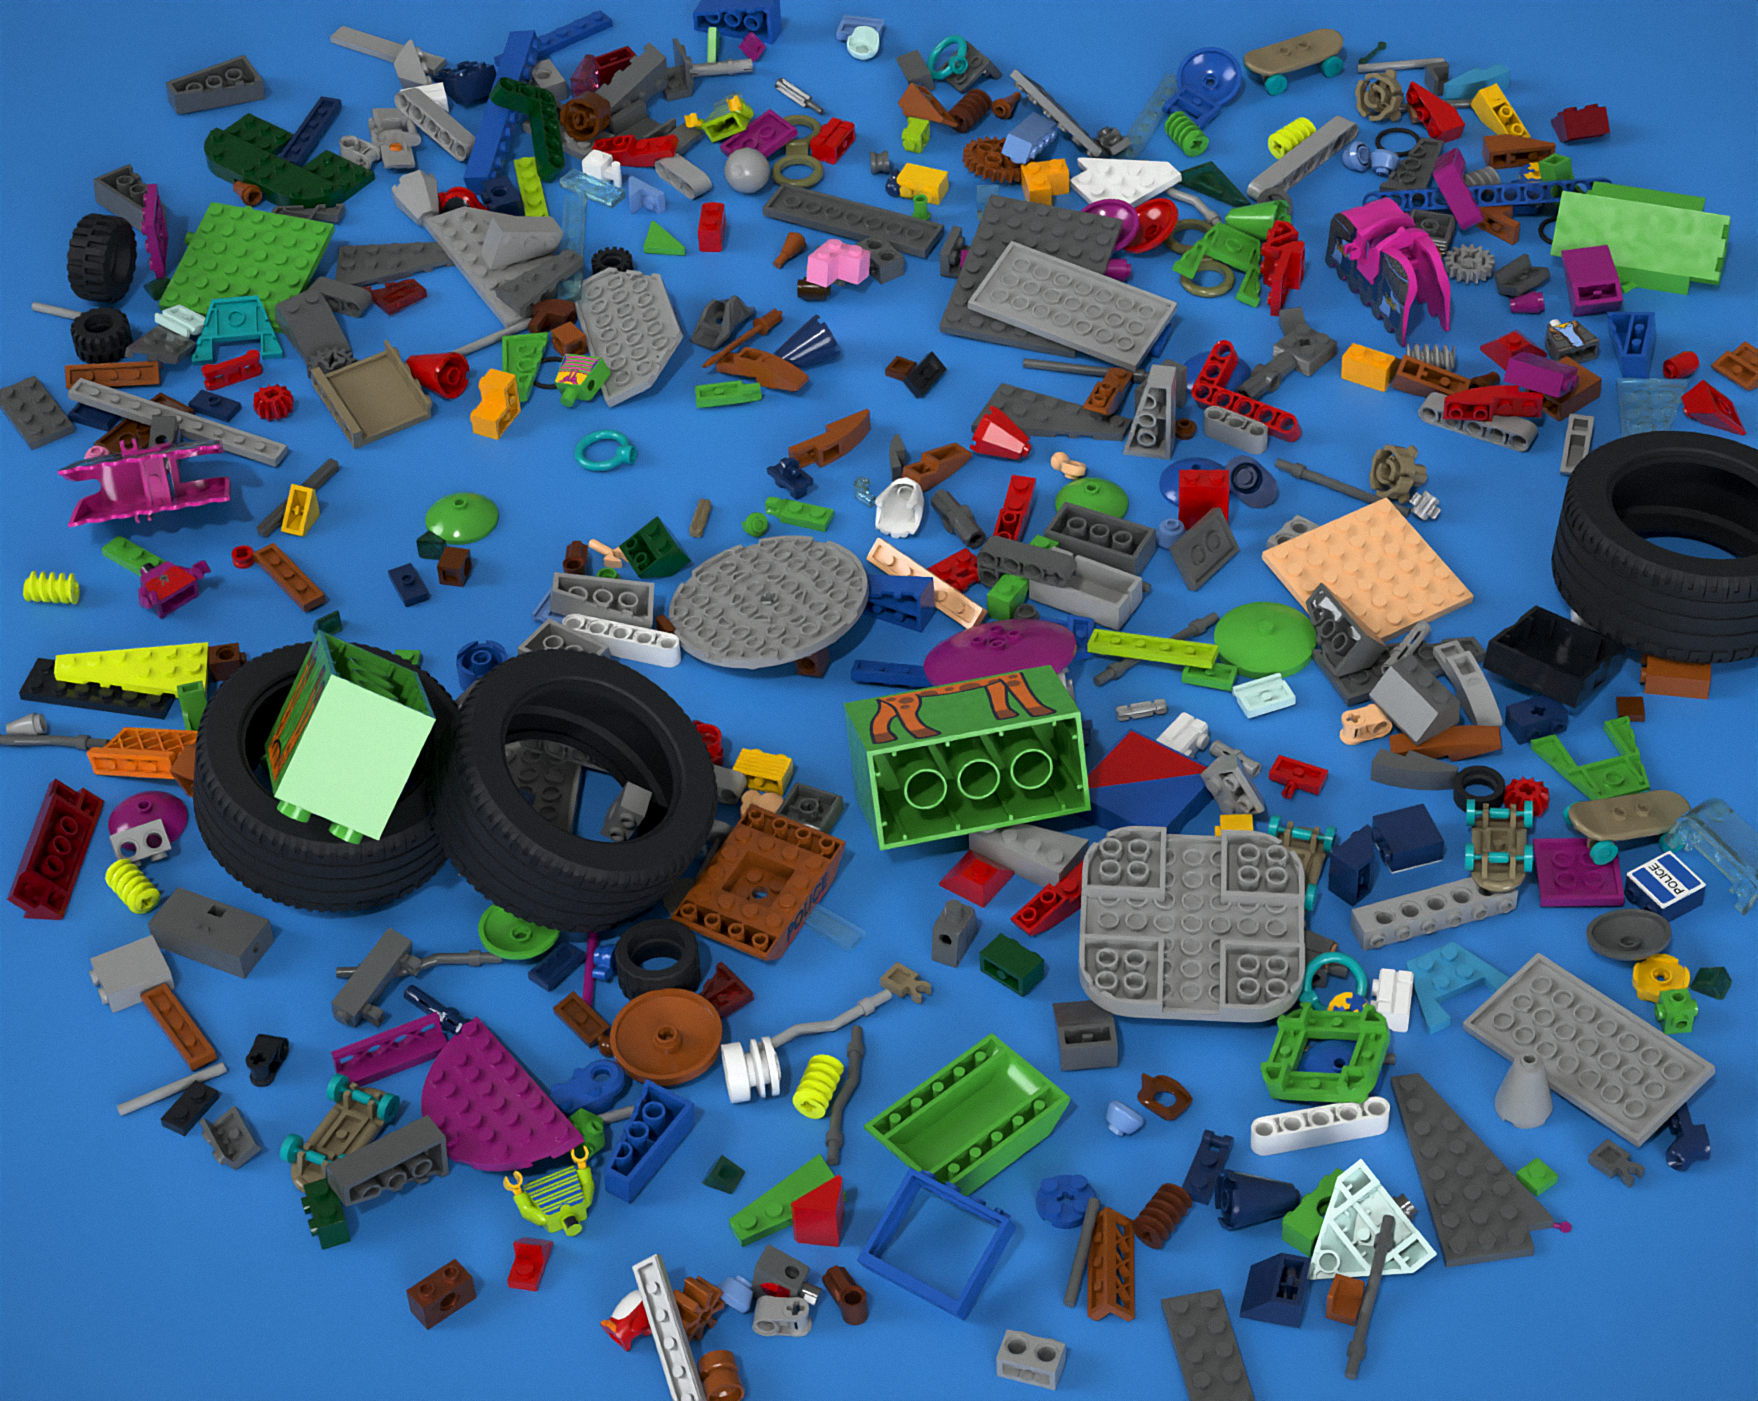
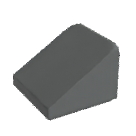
(1290, 319)

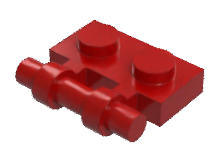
(958, 569)

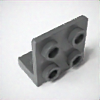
(977, 65)
(679, 77)
(951, 253)

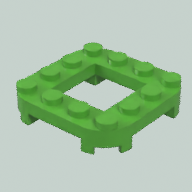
(1353, 1082)

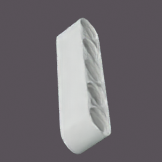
(629, 640)
(1319, 1126)

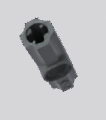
(1267, 376)
(957, 519)

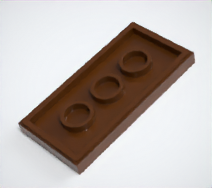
(132, 429)

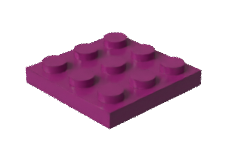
(156, 231)
(1572, 878)

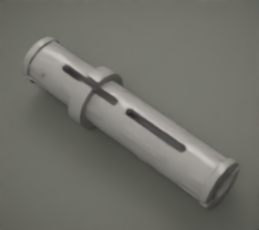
(724, 67)
(1418, 633)

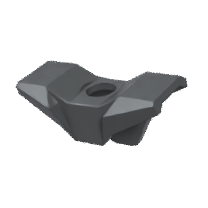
(710, 333)

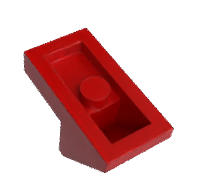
(529, 1263)

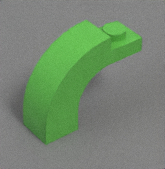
(1557, 168)
(192, 703)

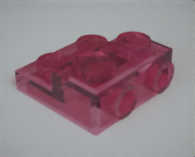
(585, 76)

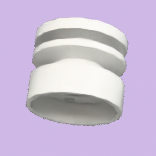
(750, 1069)

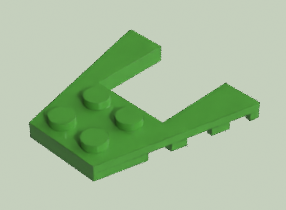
(1232, 248)
(1602, 778)

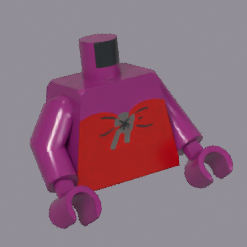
(169, 586)

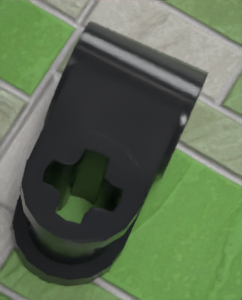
(266, 1058)

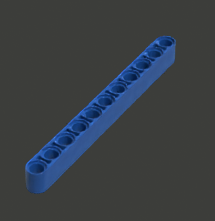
(1498, 189)

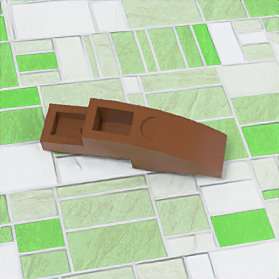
(767, 368)
(1109, 393)
(835, 442)

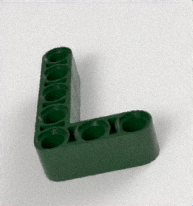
(543, 118)

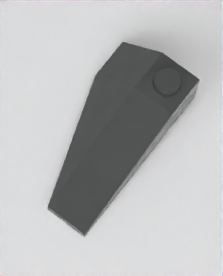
(1344, 637)

